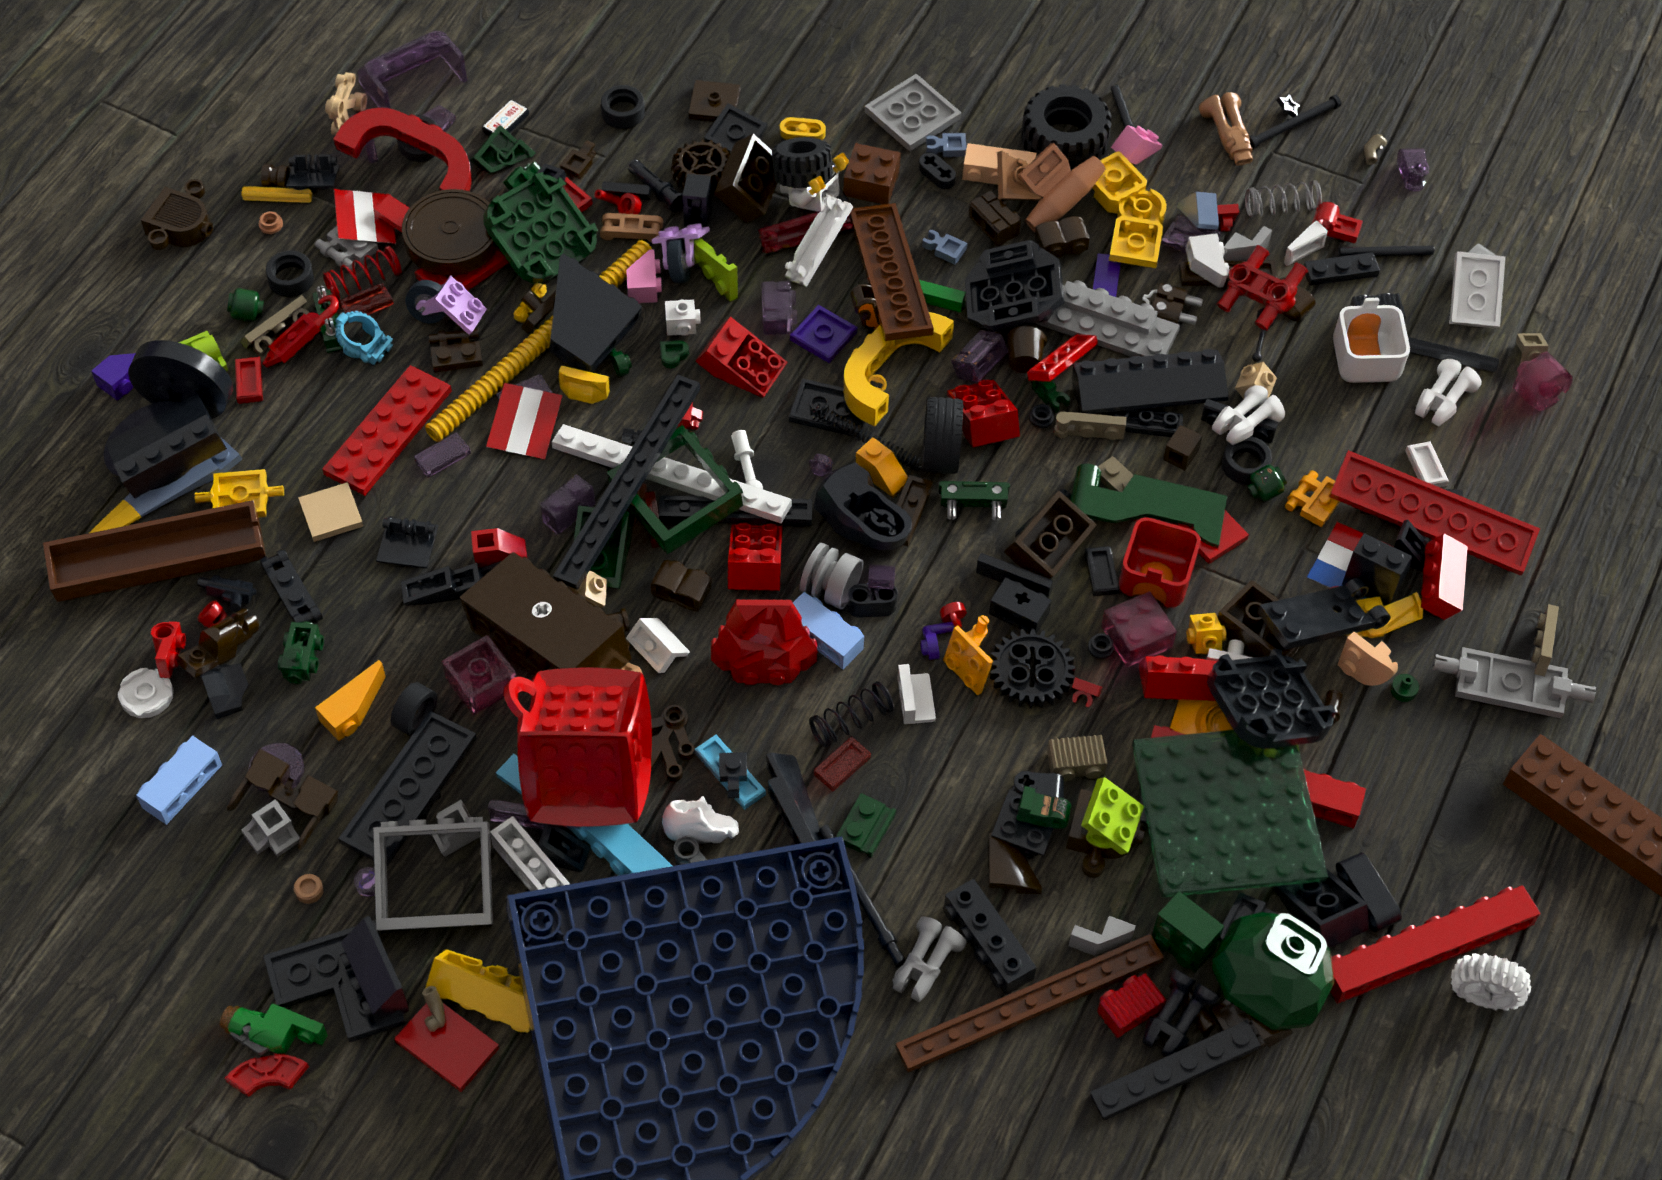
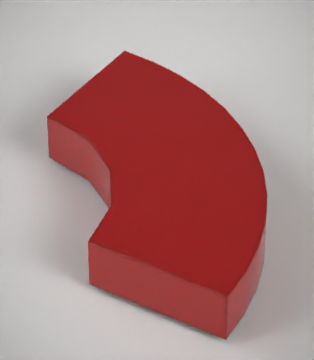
(267, 1071)

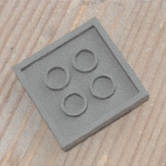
(912, 112)

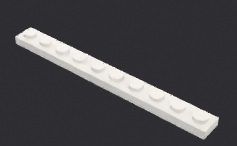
(670, 473)

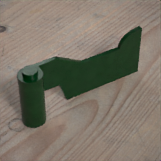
(1150, 498)

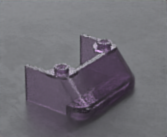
(406, 58)

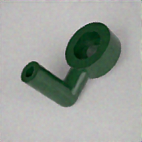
(620, 362)

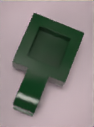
(521, 175)
(1048, 394)

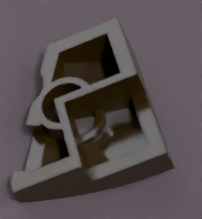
(1010, 868)

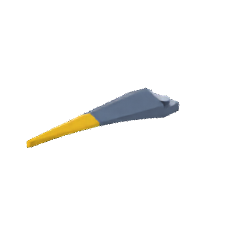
(133, 509)

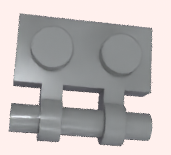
(353, 249)

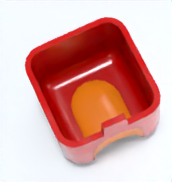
(1159, 561)

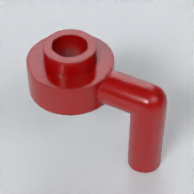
(626, 203)

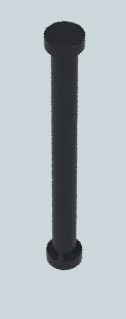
(1333, 102)

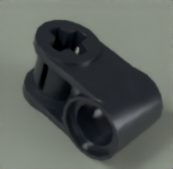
(1044, 783)

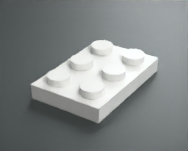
(1477, 290)

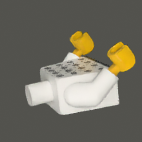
(813, 196)

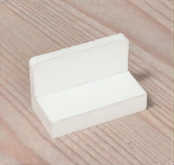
(656, 643)
(915, 696)

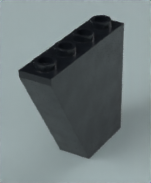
(588, 316)

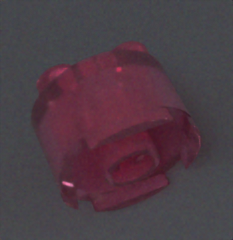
(1542, 381)

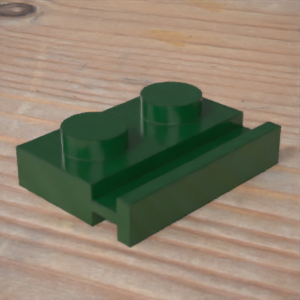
(866, 825)

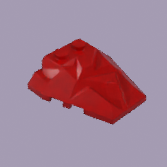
(764, 642)

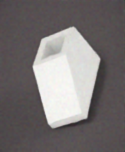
(1206, 258)

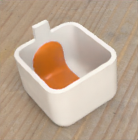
(1371, 342)

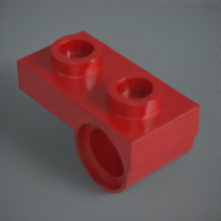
(1337, 225)
(167, 642)

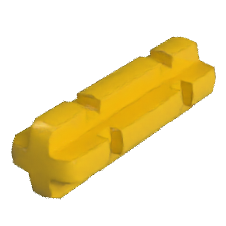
(523, 310)

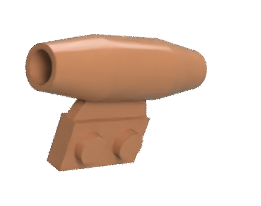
(1057, 184)

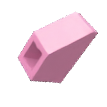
(1136, 144)
(642, 278)

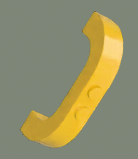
(860, 396)

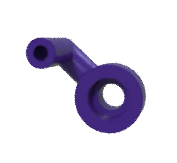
(930, 644)

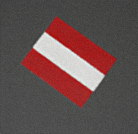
(357, 217)
(524, 421)

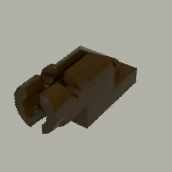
(218, 643)

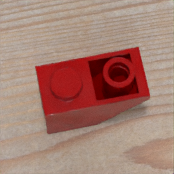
(495, 545)

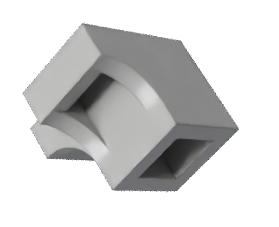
(271, 829)
(451, 842)

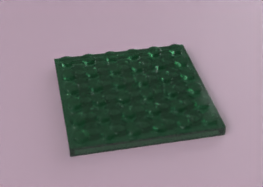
(1227, 814)

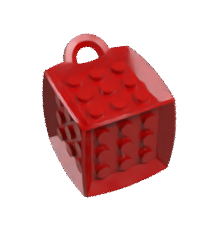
(583, 745)

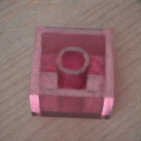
(1138, 628)
(478, 674)

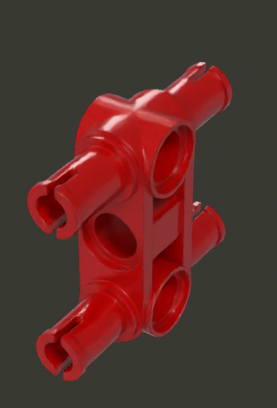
(1262, 287)

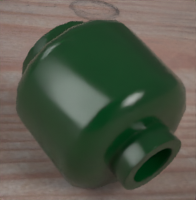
(244, 305)

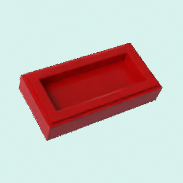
(248, 380)

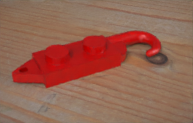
(300, 333)

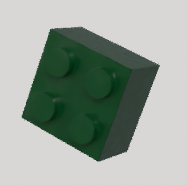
(1187, 932)

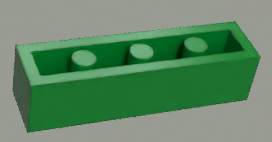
(943, 296)

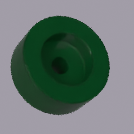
(1404, 687)

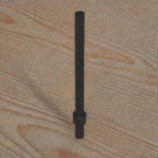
(886, 937)

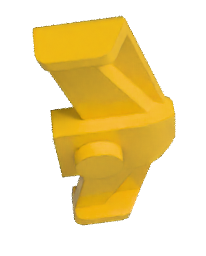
(1401, 612)

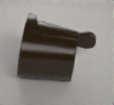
(1025, 348)

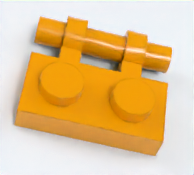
(1319, 505)

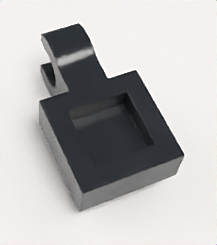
(732, 770)

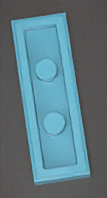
(749, 791)

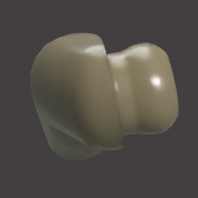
(1371, 146)
(436, 1008)

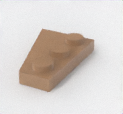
(1009, 184)

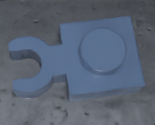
(950, 144)
(946, 248)

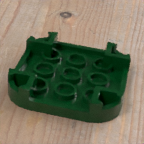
(537, 226)

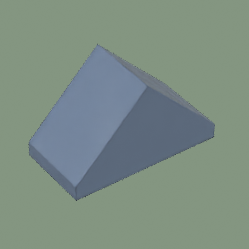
(1201, 209)

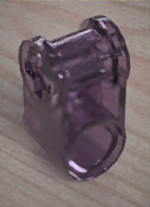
(1413, 167)

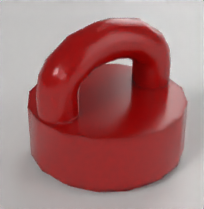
(210, 613)
(953, 613)

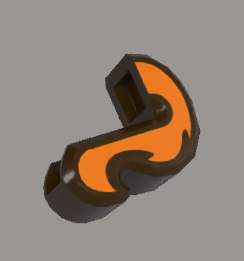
(865, 306)

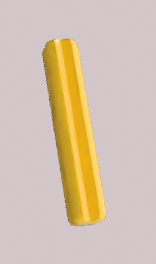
(276, 194)

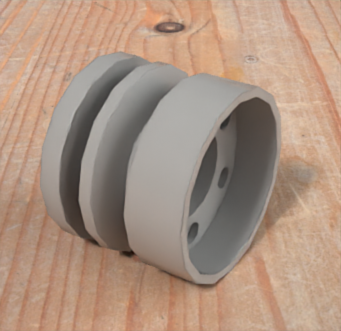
(829, 575)

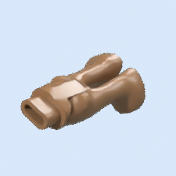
(1234, 138)

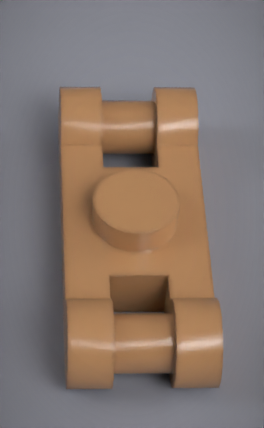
(630, 226)

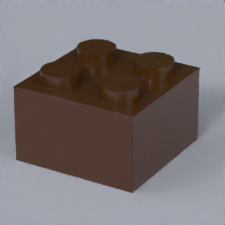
(871, 174)

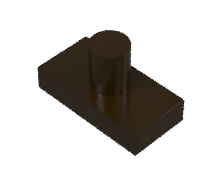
(539, 307)

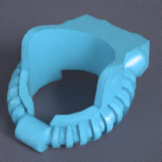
(369, 352)

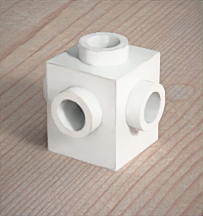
(681, 317)

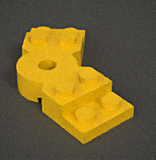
(1138, 212)

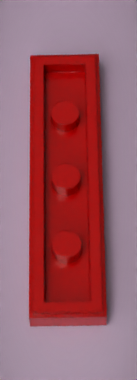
(1062, 357)

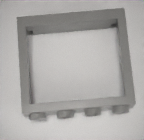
(419, 827)

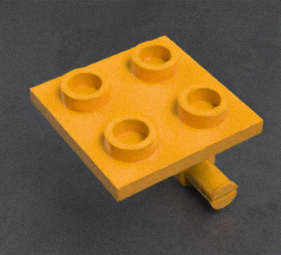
(966, 656)

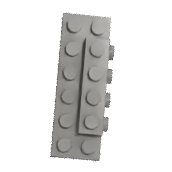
(1114, 321)

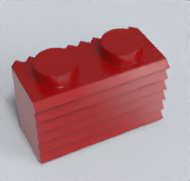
(1131, 1004)

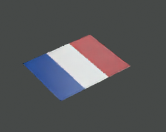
(1335, 556)

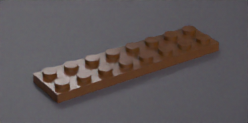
(891, 272)

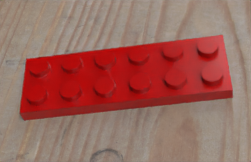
(387, 430)

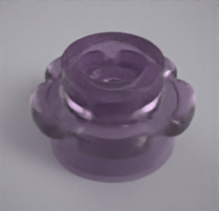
(821, 464)

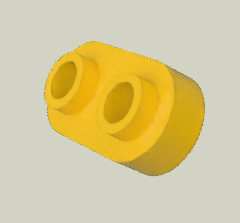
(802, 127)

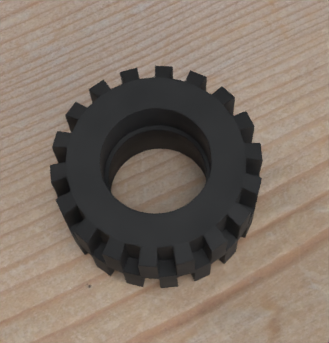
(800, 161)

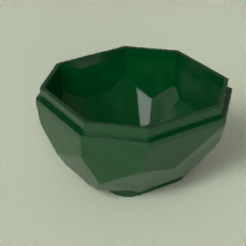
(1274, 969)

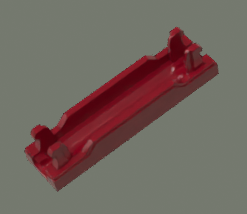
(790, 232)

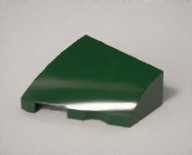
(500, 151)

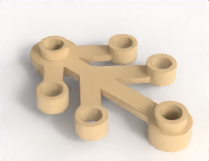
(338, 104)

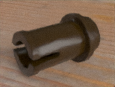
(1334, 698)

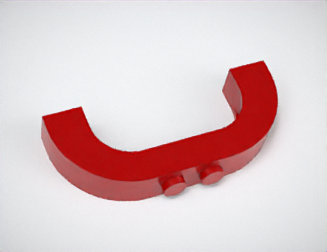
(410, 129)

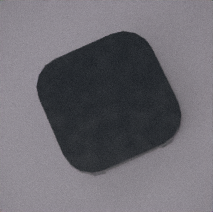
(1269, 700)

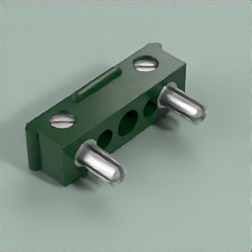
(328, 329)
(974, 494)

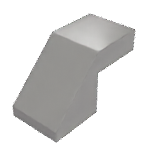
(1240, 248)
(1114, 935)

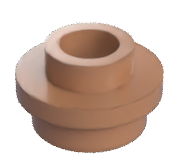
(270, 222)

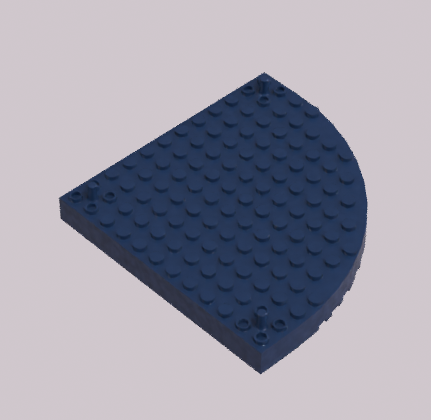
(690, 1009)

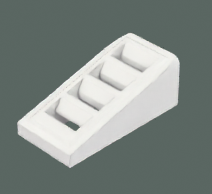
(1308, 242)

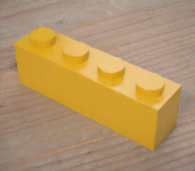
(480, 988)

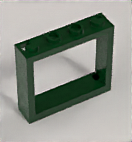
(700, 521)

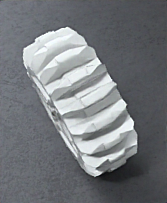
(1490, 982)

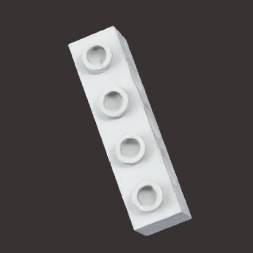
(525, 856)

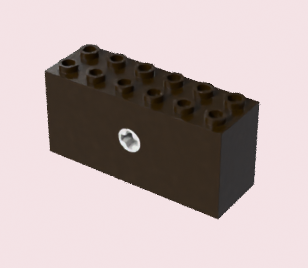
(542, 620)

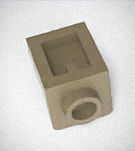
(1531, 345)

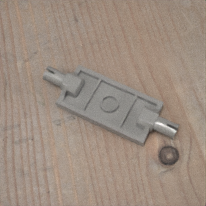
(1512, 682)

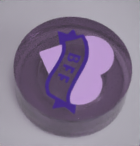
(365, 881)

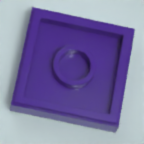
(823, 333)

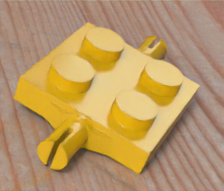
(240, 487)

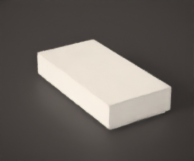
(1426, 464)

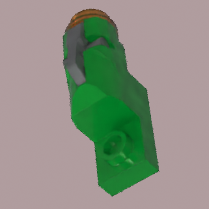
(271, 1030)

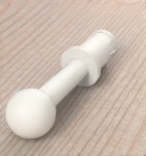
(743, 454)

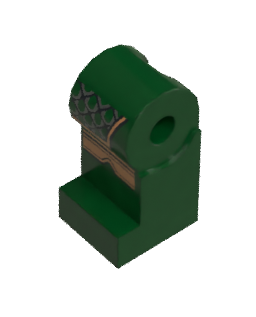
(1043, 809)

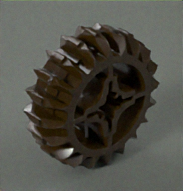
(700, 160)

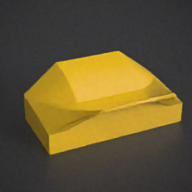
(583, 385)

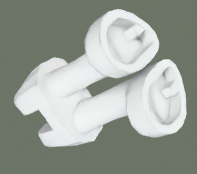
(1446, 405)
(1243, 427)

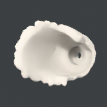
(697, 821)

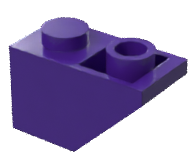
(113, 376)

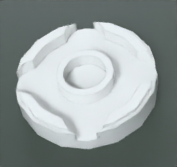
(145, 693)

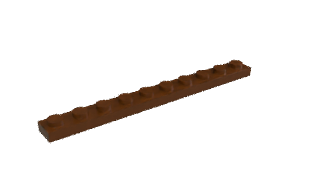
(1028, 1003)

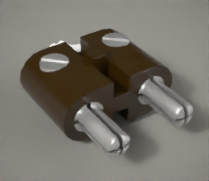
(1170, 303)

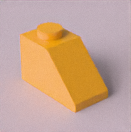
(882, 466)

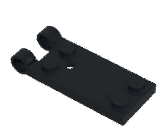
(1313, 615)

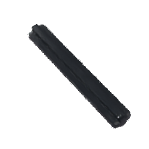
(1445, 352)

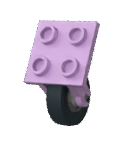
(677, 254)
(431, 302)

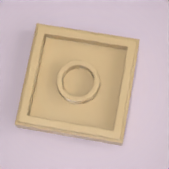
(330, 512)

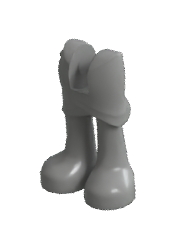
(916, 968)

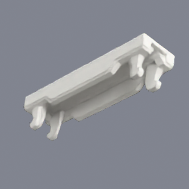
(817, 240)

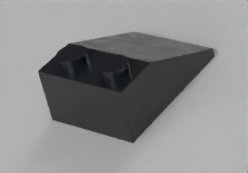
(1326, 908)

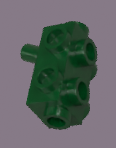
(299, 660)

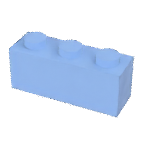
(833, 635)
(179, 779)

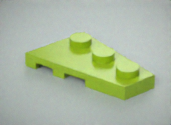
(716, 269)

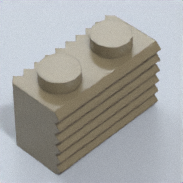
(1077, 757)

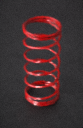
(330, 283)

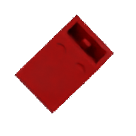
(741, 359)
(986, 413)
(755, 557)

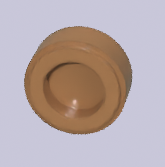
(308, 888)

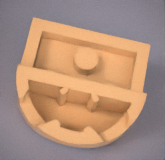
(1365, 662)

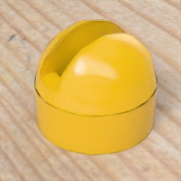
(878, 379)

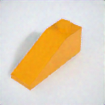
(349, 705)

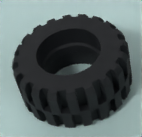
(1071, 107)

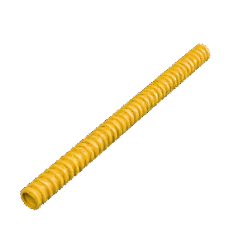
(518, 358)

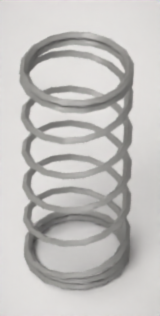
(1258, 203)

